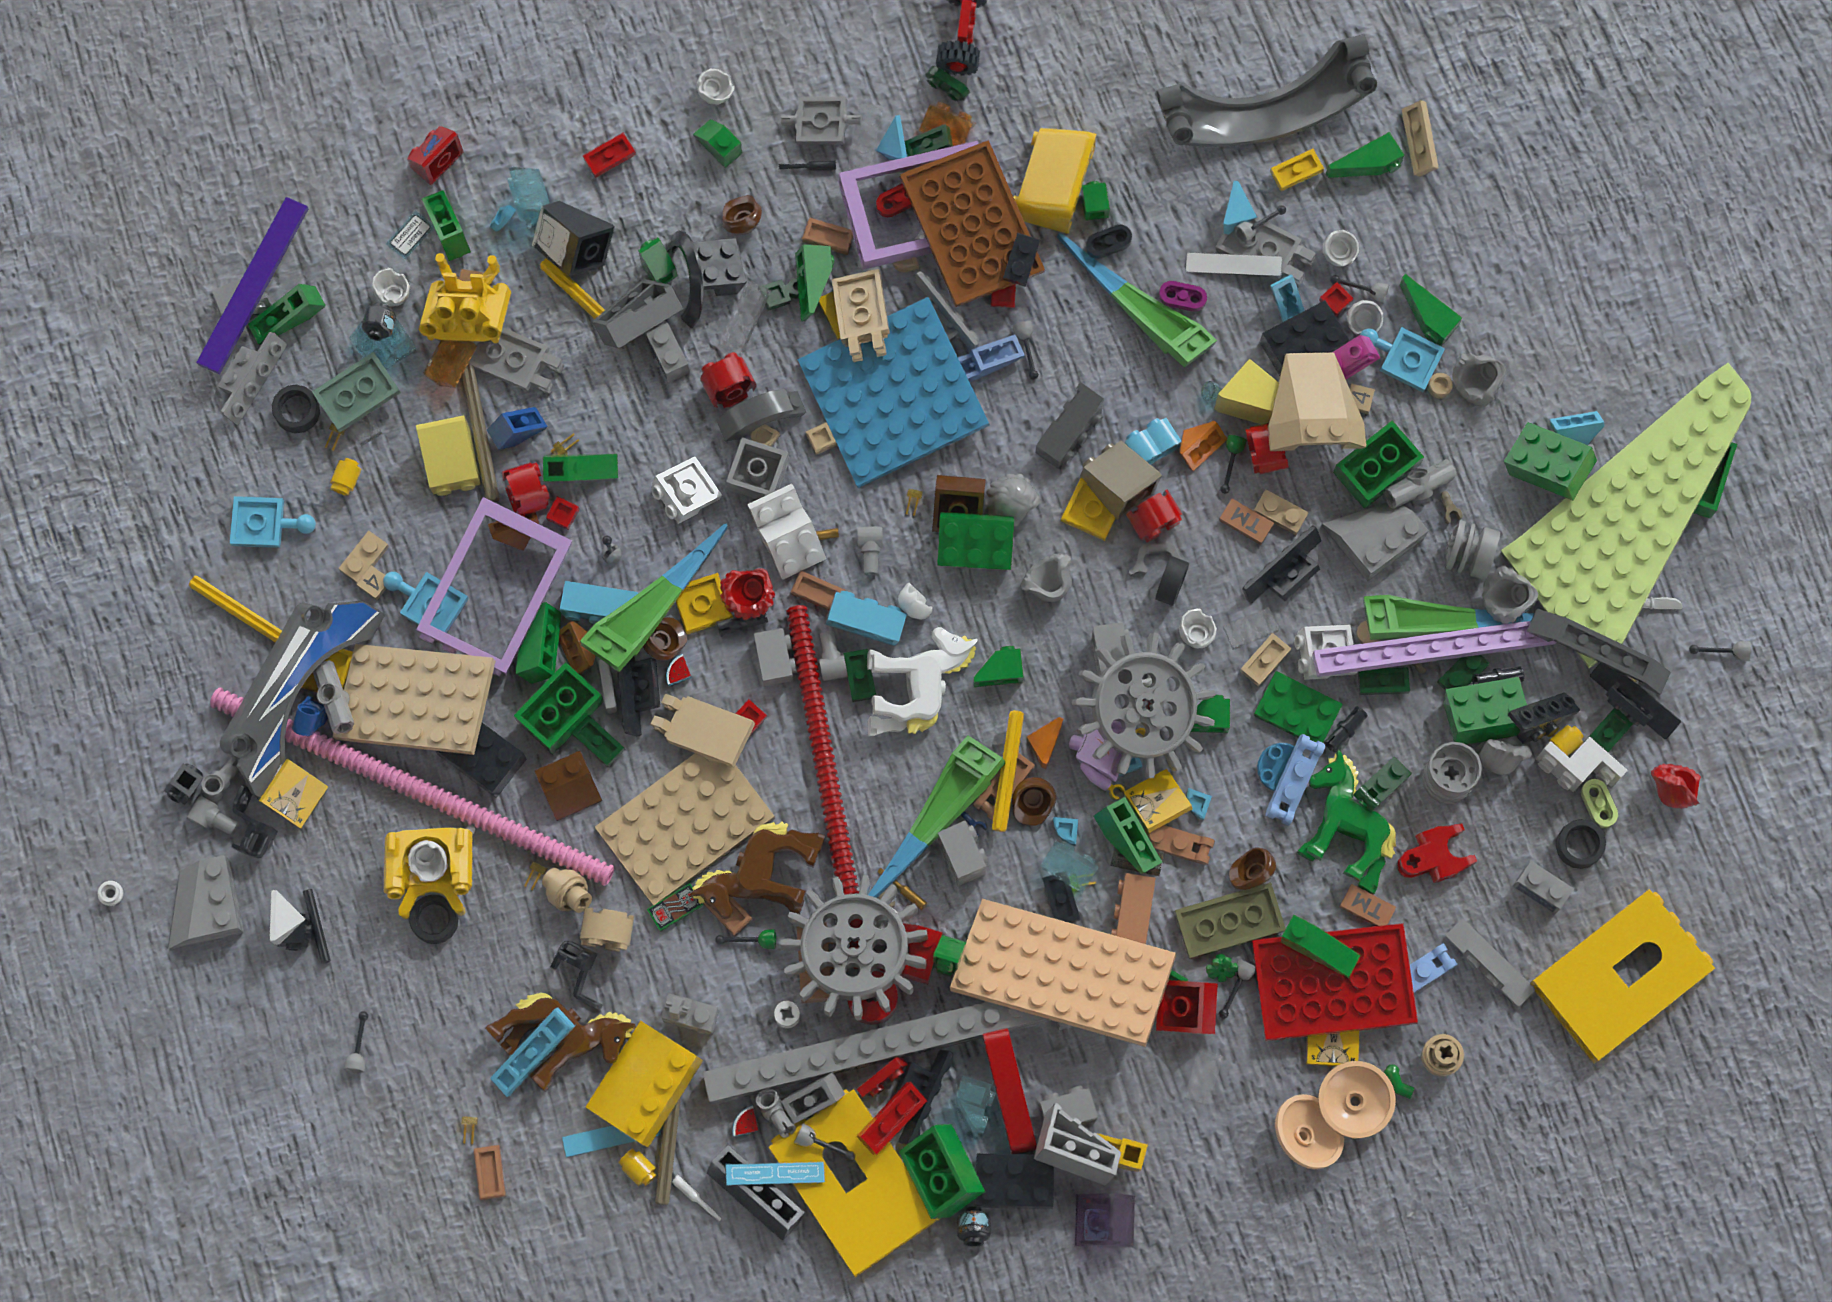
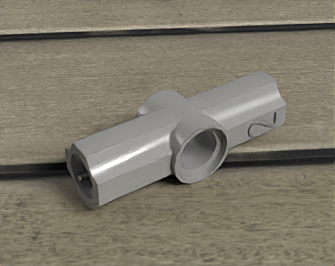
(1419, 484)
(333, 697)

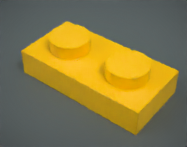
(1297, 169)

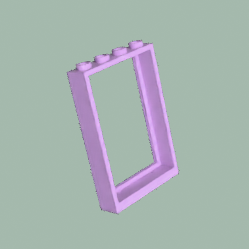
(856, 214)
(523, 525)

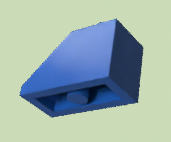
(516, 427)

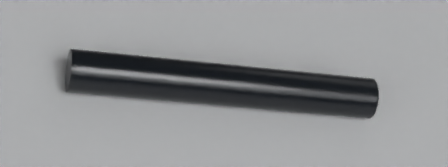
(317, 926)

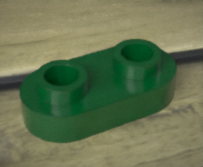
(953, 87)

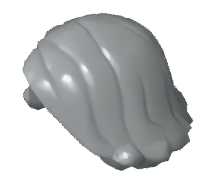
(1478, 377)
(1011, 497)
(1049, 578)
(1507, 595)
(1502, 755)

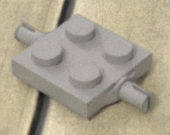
(821, 120)

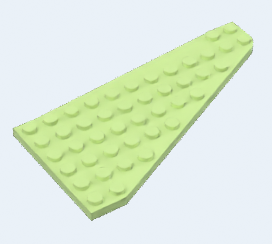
(1610, 543)

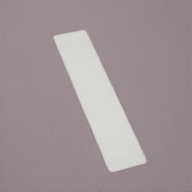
(1233, 264)

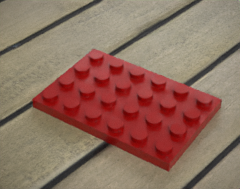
(1313, 1000)

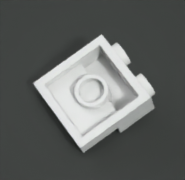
(685, 490)
(1320, 638)

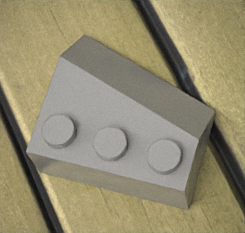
(1376, 536)
(205, 903)

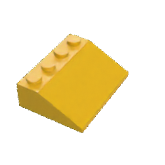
(644, 1084)

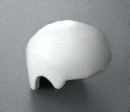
(714, 86)
(1340, 248)
(390, 287)
(1364, 315)
(913, 603)
(1197, 629)
(427, 860)

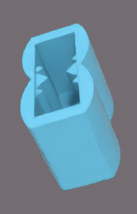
(1155, 441)

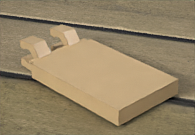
(861, 312)
(704, 729)

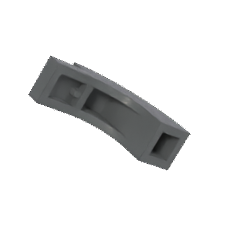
(758, 411)

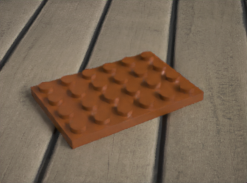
(968, 220)

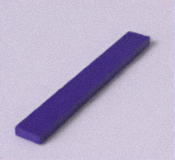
(252, 285)

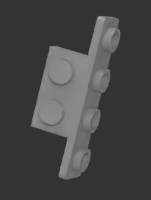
(951, 322)
(248, 375)
(1494, 967)

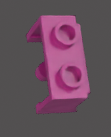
(1356, 355)

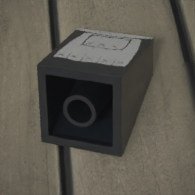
(572, 238)

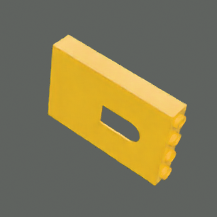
(1595, 1000)
(876, 1213)

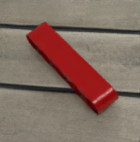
(1009, 1091)

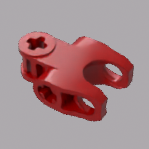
(1433, 855)

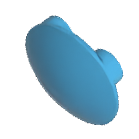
(1272, 764)

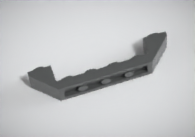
(1600, 648)

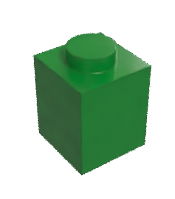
(1095, 200)

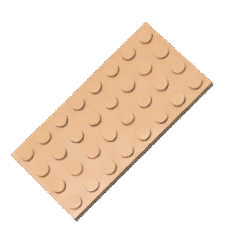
(1063, 972)

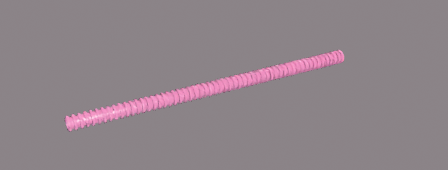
(433, 796)

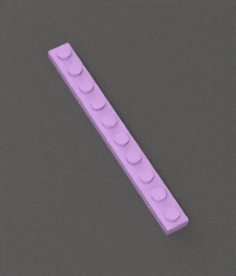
(1425, 648)

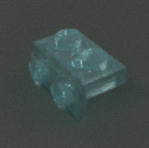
(1069, 866)

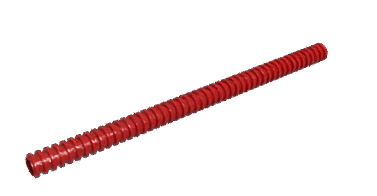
(822, 752)

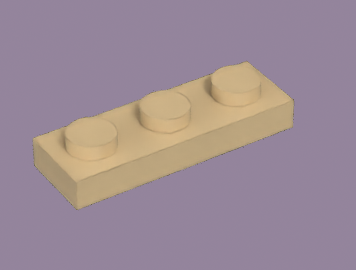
(1420, 138)

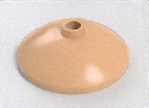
(1367, 1085)
(1319, 1142)

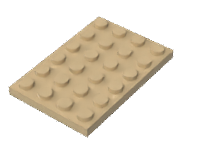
(417, 698)
(683, 824)

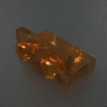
(959, 124)
(449, 362)

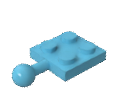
(1408, 358)
(261, 520)
(421, 596)

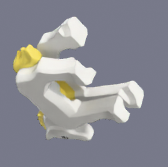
(923, 683)

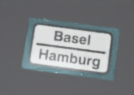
(410, 234)

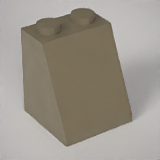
(1120, 478)

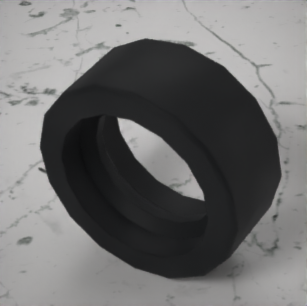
(292, 391)
(1172, 580)
(1588, 826)
(415, 913)

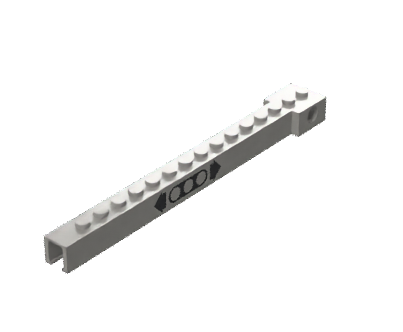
(864, 1050)

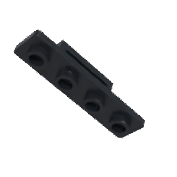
(1287, 570)
(638, 692)
(1635, 701)
(1542, 717)
(929, 1085)

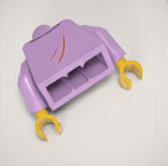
(1102, 770)

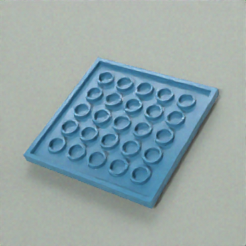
(896, 403)

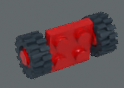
(961, 56)

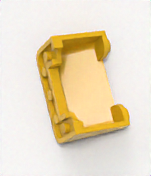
(1055, 177)

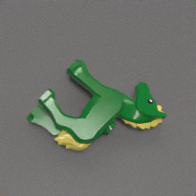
(1351, 819)

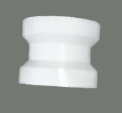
(789, 1017)

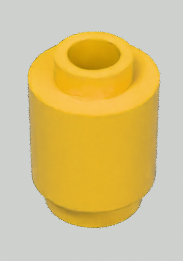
(345, 476)
(1567, 739)
(637, 1167)

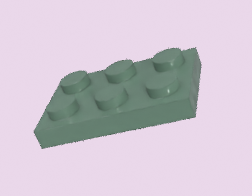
(356, 392)

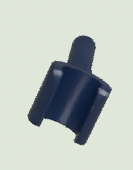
(972, 822)

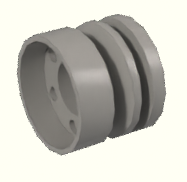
(1472, 549)
(1460, 763)

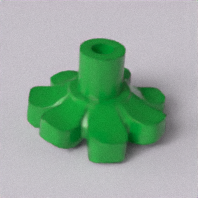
(1221, 967)

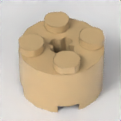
(606, 928)

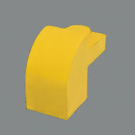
(1131, 1152)

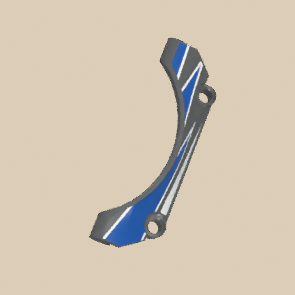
(299, 650)

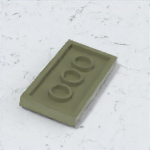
(1230, 920)

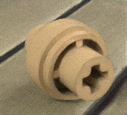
(566, 890)
(1452, 1059)

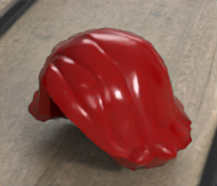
(747, 593)
(1676, 785)

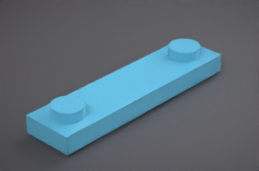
(532, 1052)

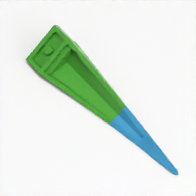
(1166, 327)
(1403, 618)
(628, 628)
(959, 785)

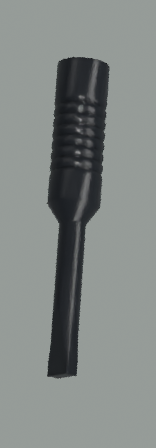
(811, 165)

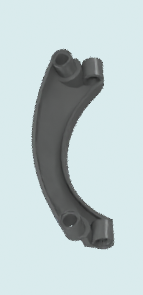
(1324, 91)

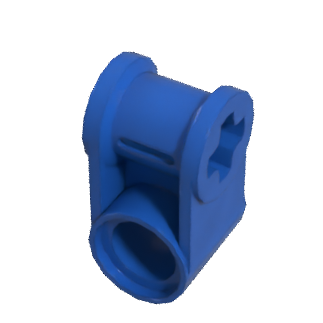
(309, 717)

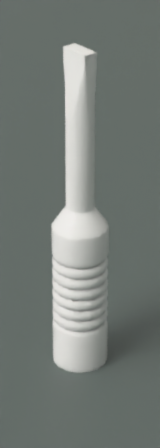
(693, 1195)

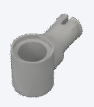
(870, 541)
(832, 661)
(221, 778)
(207, 814)
(776, 1112)

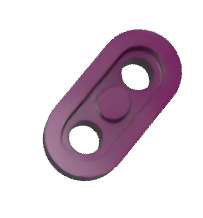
(1183, 294)

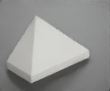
(283, 918)

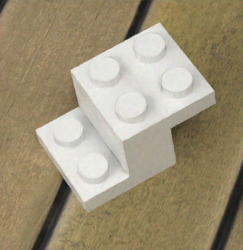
(787, 531)
(1579, 766)

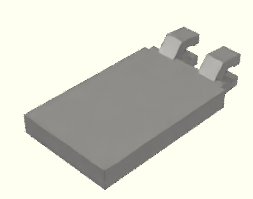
(1271, 241)
(516, 361)

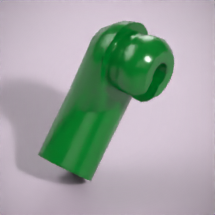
(1405, 1090)

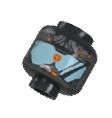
(378, 321)
(973, 1226)

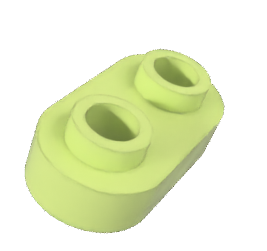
(1598, 804)

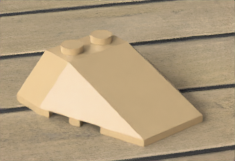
(1314, 405)

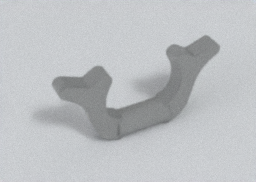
(1152, 548)

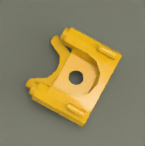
(465, 308)
(455, 880)

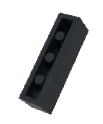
(761, 1200)

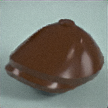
(741, 215)
(666, 640)
(1033, 801)
(1252, 869)

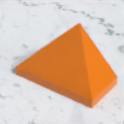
(1200, 443)
(1044, 741)

